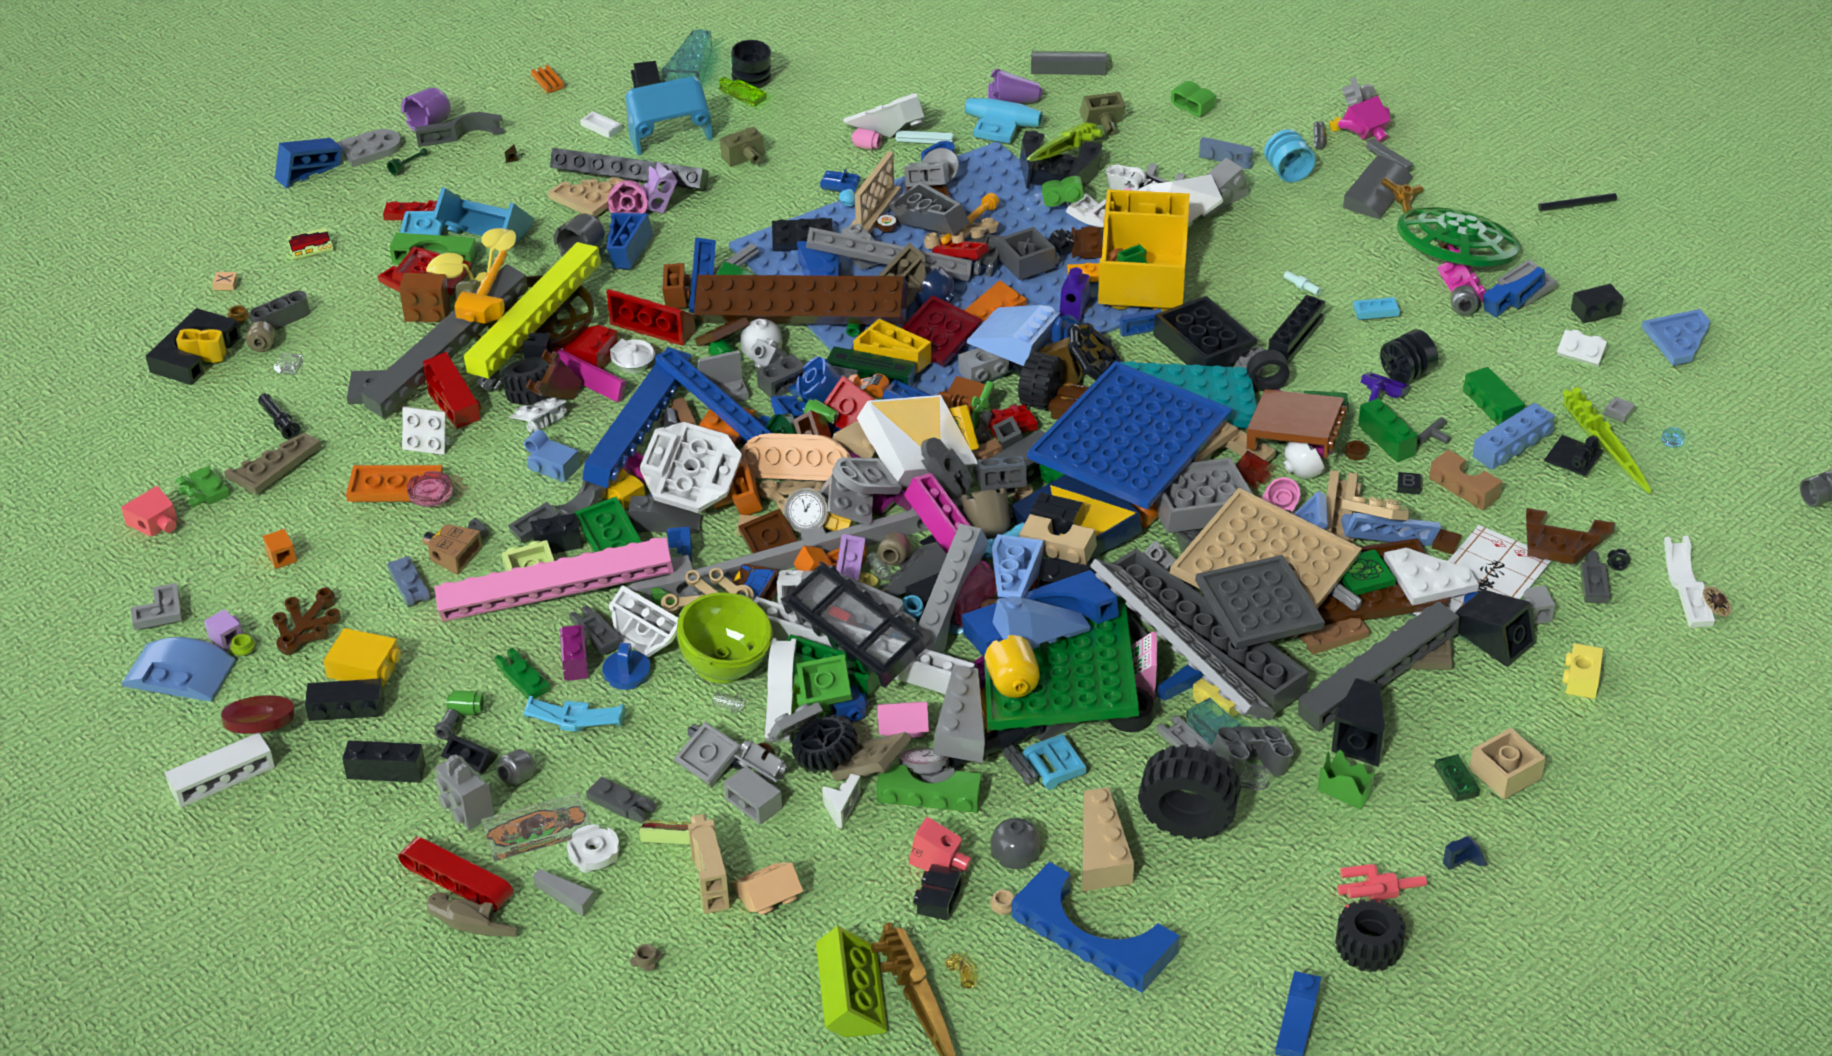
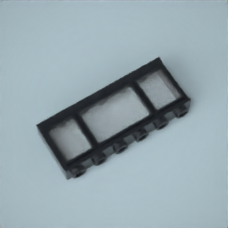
(855, 623)

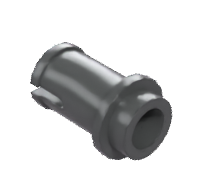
(445, 727)

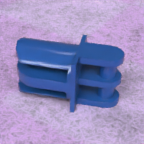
(839, 181)

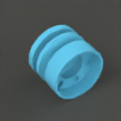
(1289, 155)

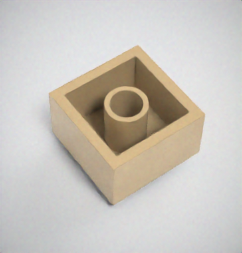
(1507, 763)

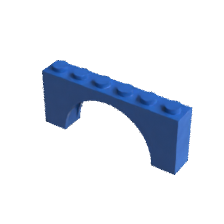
(1077, 593)
(1130, 960)

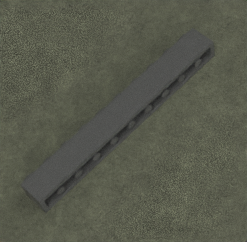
(448, 336)

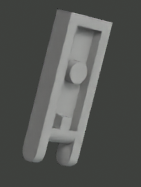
(1181, 734)

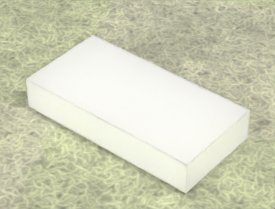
(601, 124)

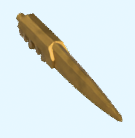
(905, 964)

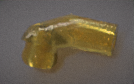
(958, 962)

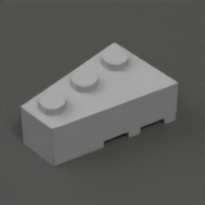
(1230, 183)

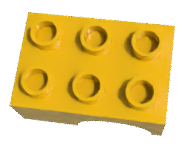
(1161, 227)

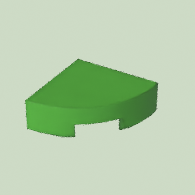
(658, 594)

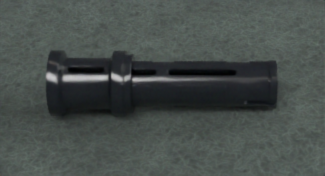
(281, 420)

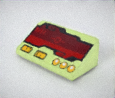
(309, 243)
(664, 832)

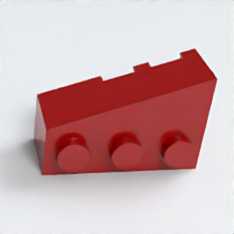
(450, 391)

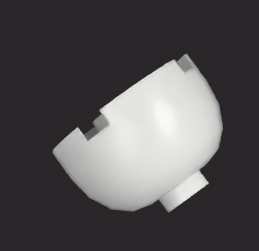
(759, 329)
(1302, 460)

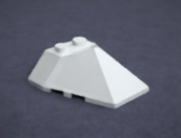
(890, 117)
(1202, 190)

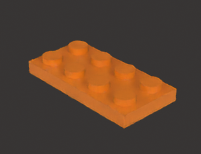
(383, 482)

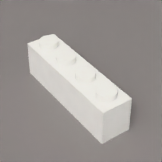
(219, 770)

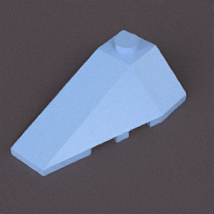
(1016, 564)

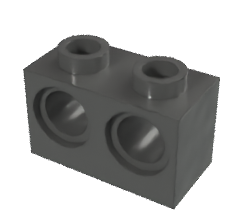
(779, 375)
(1001, 473)

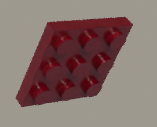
(943, 326)

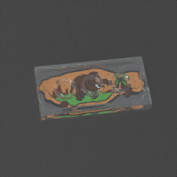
(534, 826)

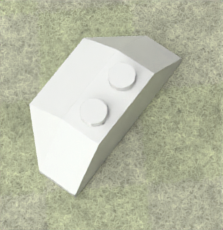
(642, 622)

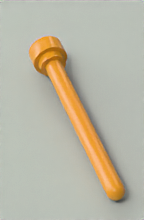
(988, 203)

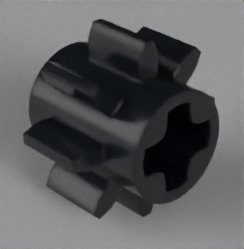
(1061, 241)

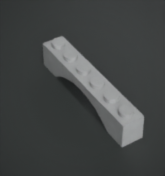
(961, 559)

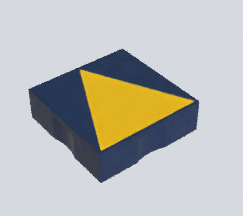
(1110, 516)

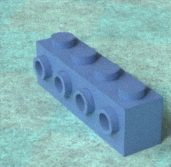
(1513, 436)

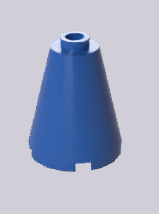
(817, 379)

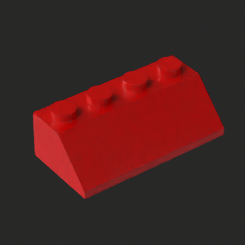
(649, 318)

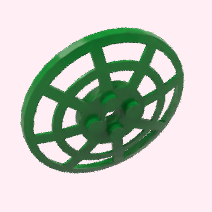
(1459, 229)

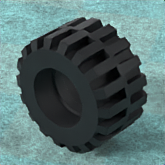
(517, 376)
(1040, 380)
(1369, 951)

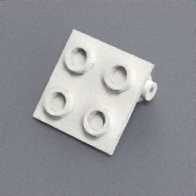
(540, 413)
(424, 430)

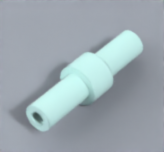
(1302, 283)

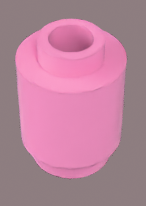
(866, 139)

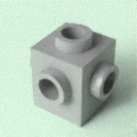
(765, 352)

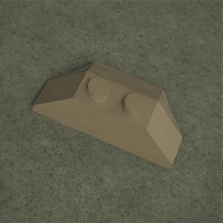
(911, 265)

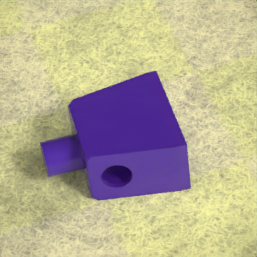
(1076, 286)

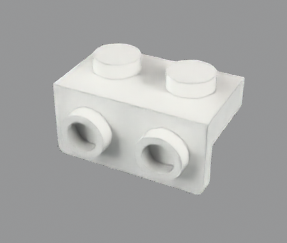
(1582, 347)

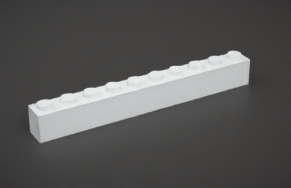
(928, 670)

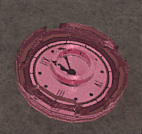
(429, 489)

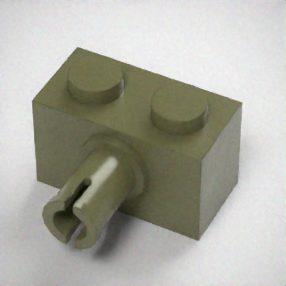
(1103, 110)
(742, 147)

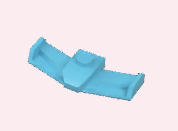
(574, 715)

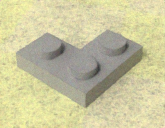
(163, 611)

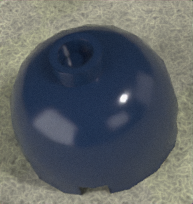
(937, 283)

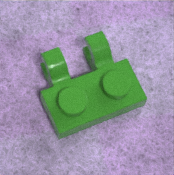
(202, 486)

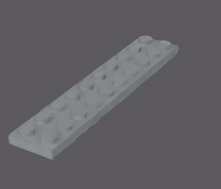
(1183, 640)

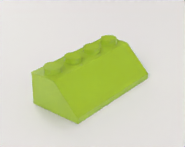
(850, 985)

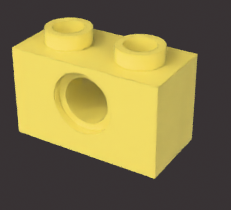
(1583, 670)

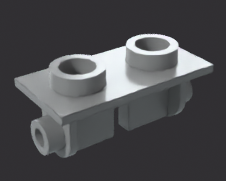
(768, 768)

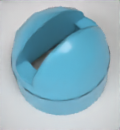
(847, 197)

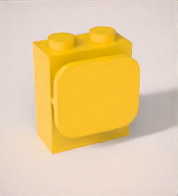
(361, 656)

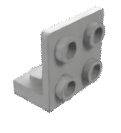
(725, 373)
(847, 502)

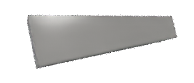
(564, 891)

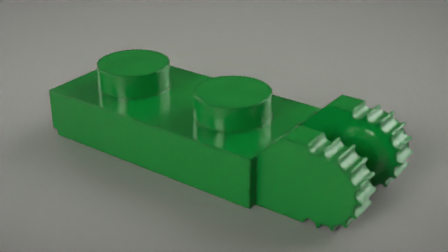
(522, 675)

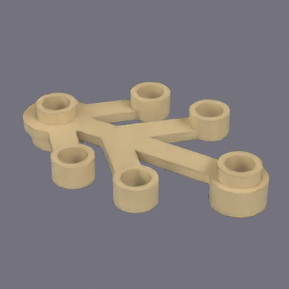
(976, 230)
(771, 490)
(704, 588)

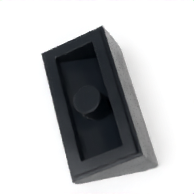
(475, 756)

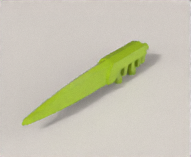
(1067, 141)
(1593, 425)

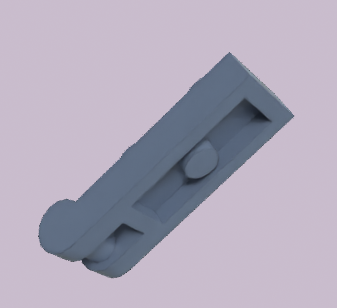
(1219, 150)
(408, 581)

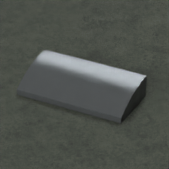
(1068, 62)
(1367, 193)

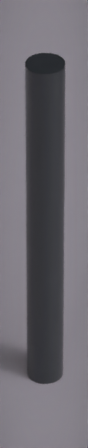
(1577, 202)

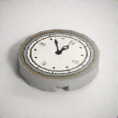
(806, 509)
(923, 760)

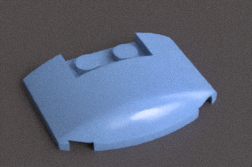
(181, 668)

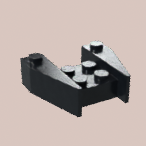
(1058, 166)

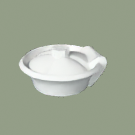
(632, 355)

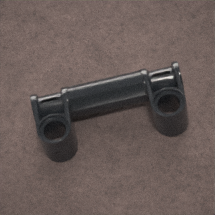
(999, 739)

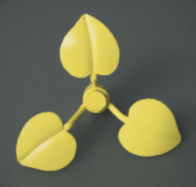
(451, 263)

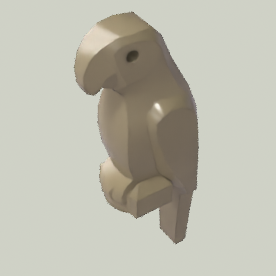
(467, 916)

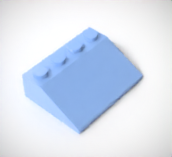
(1015, 331)

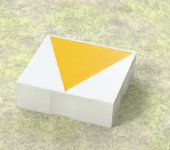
(901, 426)

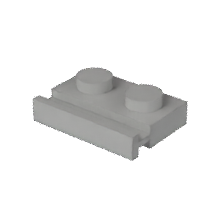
(789, 724)

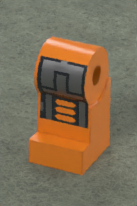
(873, 385)

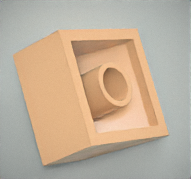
(768, 886)

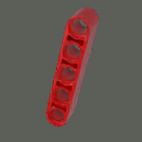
(455, 873)

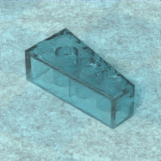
(690, 58)

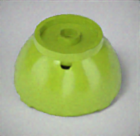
(717, 635)

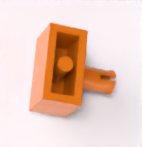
(743, 492)

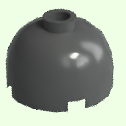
(1015, 843)

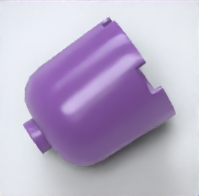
(426, 107)

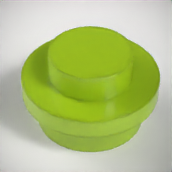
(242, 644)

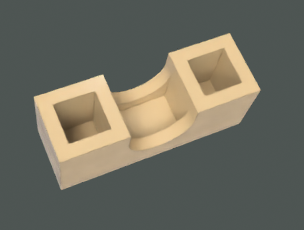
(1073, 546)

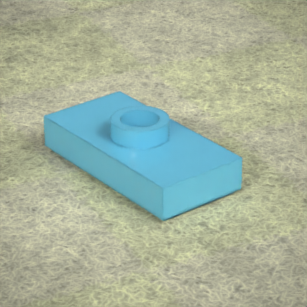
(1376, 308)

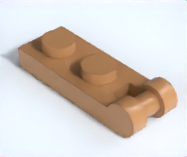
(1335, 635)

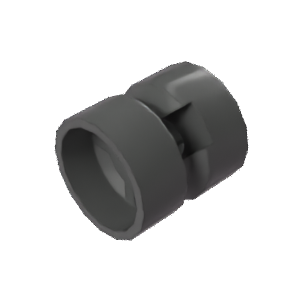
(1817, 489)

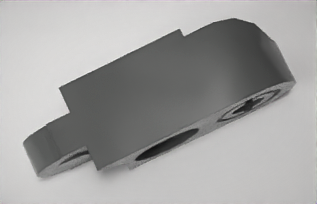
(946, 467)

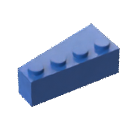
(816, 261)

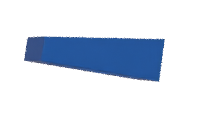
(1179, 682)

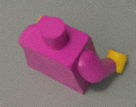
(1365, 119)

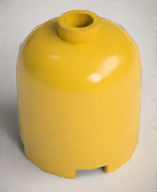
(1012, 666)

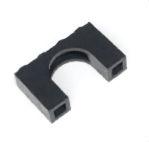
(185, 367)

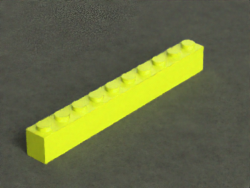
(531, 310)

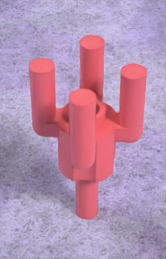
(1375, 885)

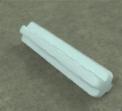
(923, 137)

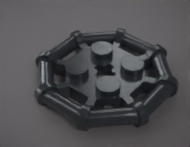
(1091, 350)

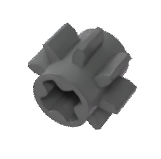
(493, 382)

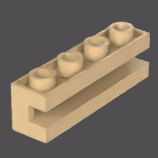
(1336, 493)

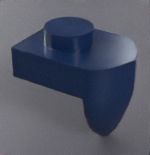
(1462, 851)

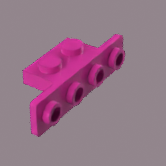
(1458, 274)

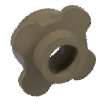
(641, 953)

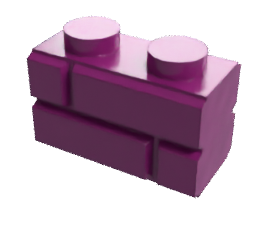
(573, 652)

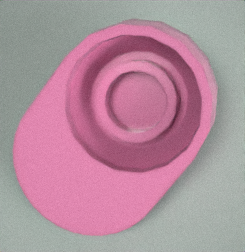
(1283, 493)

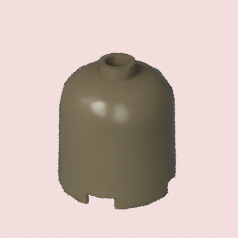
(988, 511)

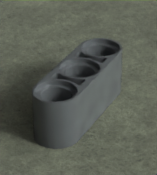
(282, 310)

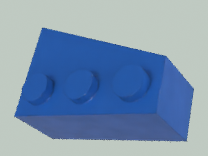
(304, 158)
(628, 238)

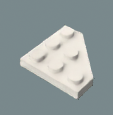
(1428, 577)

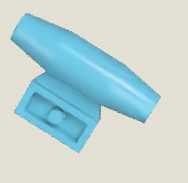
(1000, 118)

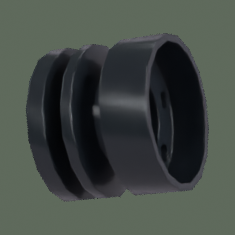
(751, 62)
(1409, 356)

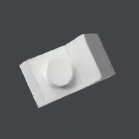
(841, 802)

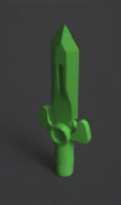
(981, 403)

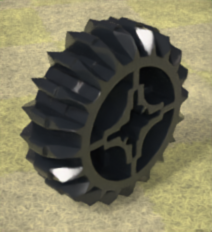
(824, 743)

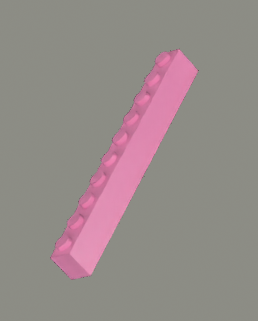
(553, 579)

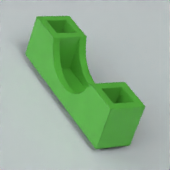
(404, 242)
(956, 793)

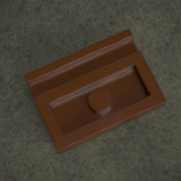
(1087, 242)

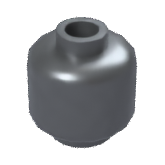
(1464, 300)
(516, 767)

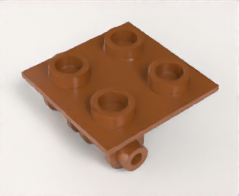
(962, 392)

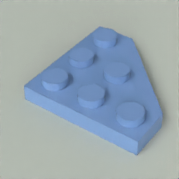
(1678, 334)

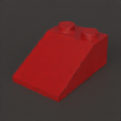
(592, 345)

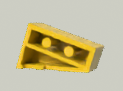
(894, 342)

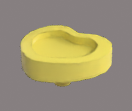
(868, 579)

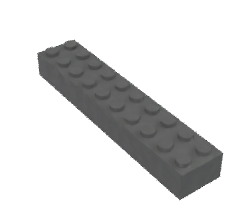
(1260, 665)

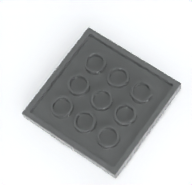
(1259, 601)

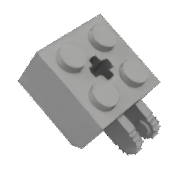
(463, 792)

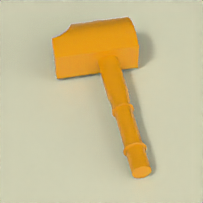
(479, 306)

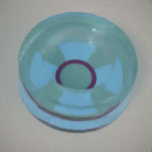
(1673, 437)

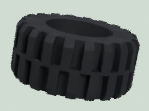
(1195, 771)

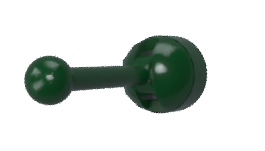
(396, 166)

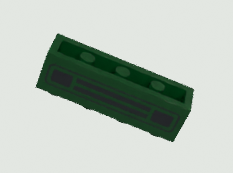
(871, 364)

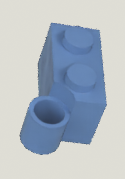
(551, 457)

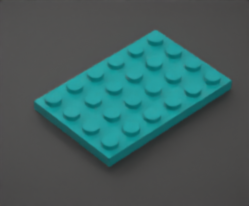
(1221, 384)

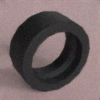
(1262, 359)
(1140, 722)

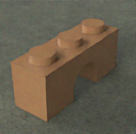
(1478, 490)

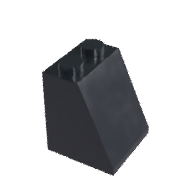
(1497, 625)
(1360, 724)

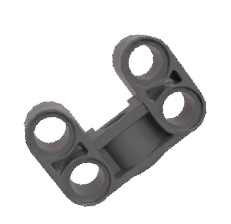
(1254, 743)

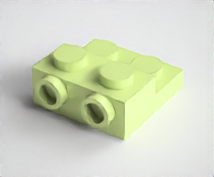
(527, 555)

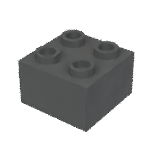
(1026, 253)

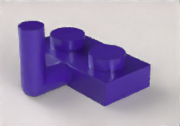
(1377, 383)

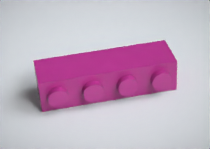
(935, 508)

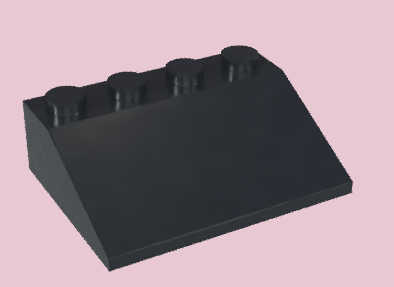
(1202, 333)

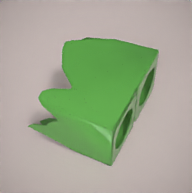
(1346, 781)

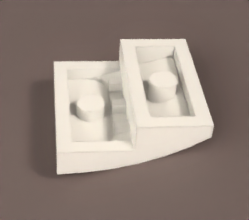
(1088, 211)

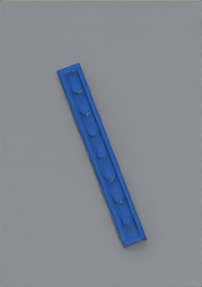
(710, 394)

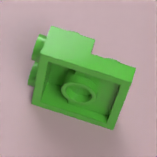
(823, 681)

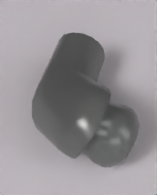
(982, 429)

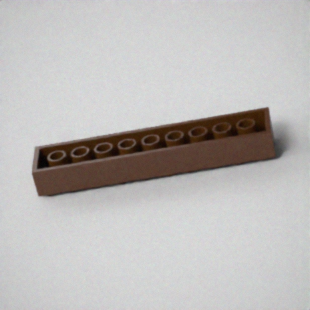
(801, 299)

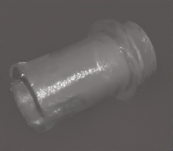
(880, 568)
(730, 702)

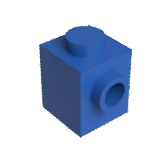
(852, 709)

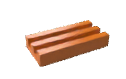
(550, 77)

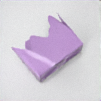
(652, 186)

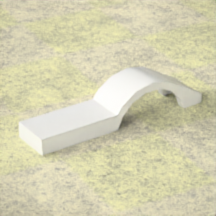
(1682, 578)
(780, 683)

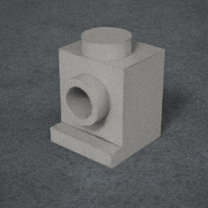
(1541, 604)

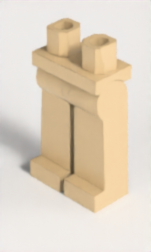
(709, 862)

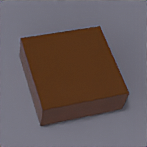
(1446, 541)

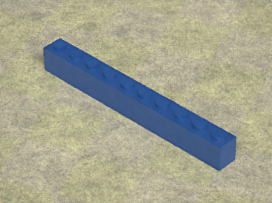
(631, 426)

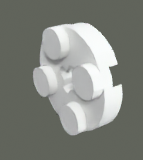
(595, 859)

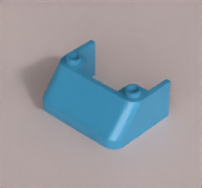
(665, 102)
(478, 217)

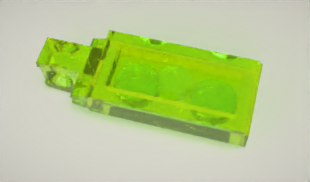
(742, 91)

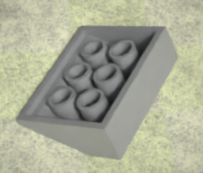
(1198, 494)

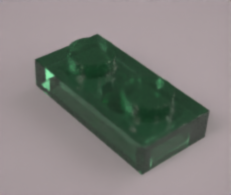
(1457, 777)

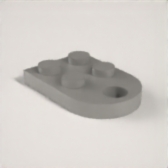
(370, 146)
(865, 476)

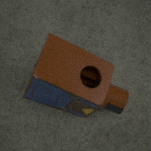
(760, 579)

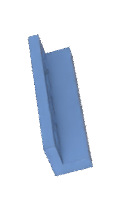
(1390, 530)

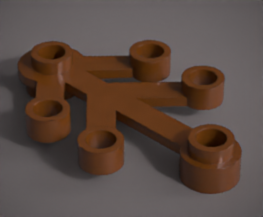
(288, 641)

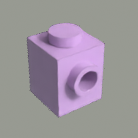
(222, 628)

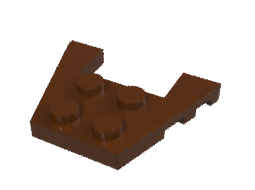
(1562, 543)

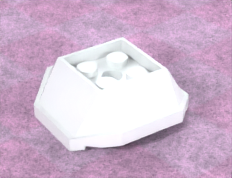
(686, 447)

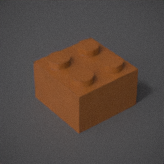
(424, 297)

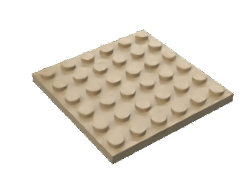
(1256, 530)

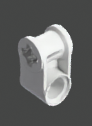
(1121, 177)

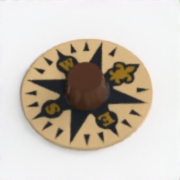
(1716, 601)

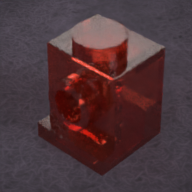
(1251, 464)

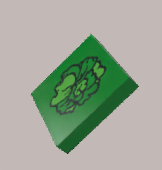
(1368, 574)

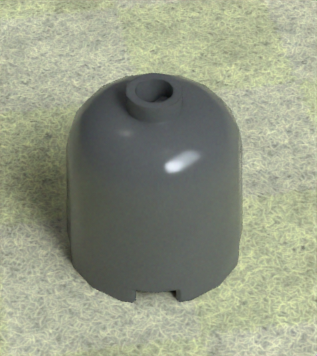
(582, 229)

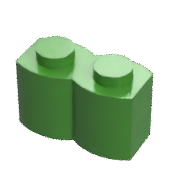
(1193, 98)
(1067, 190)

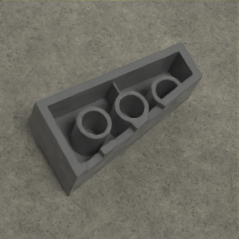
(929, 210)

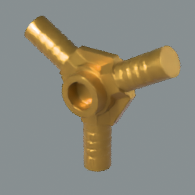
(1403, 194)

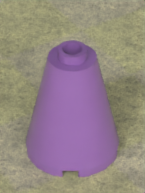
(1013, 88)

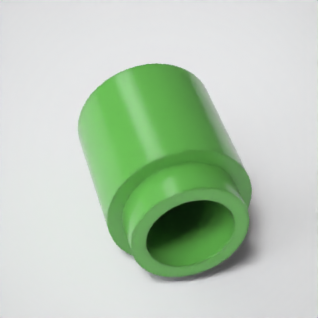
(465, 702)

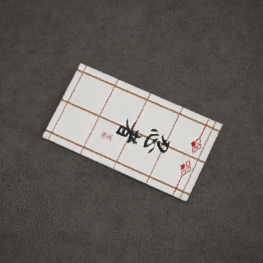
(1497, 565)

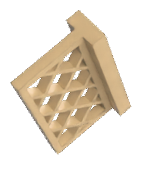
(876, 194)

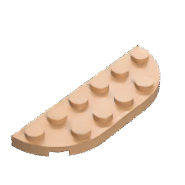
(792, 456)

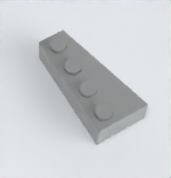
(961, 721)

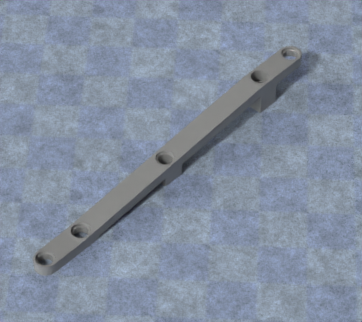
(784, 556)

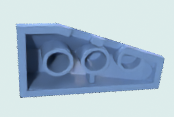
(1036, 620)

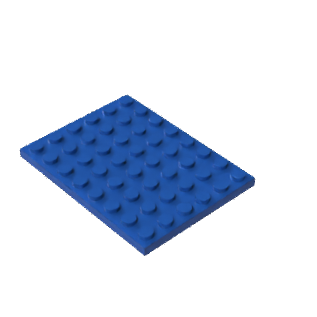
(1130, 434)

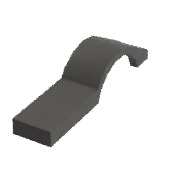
(452, 130)
(586, 497)

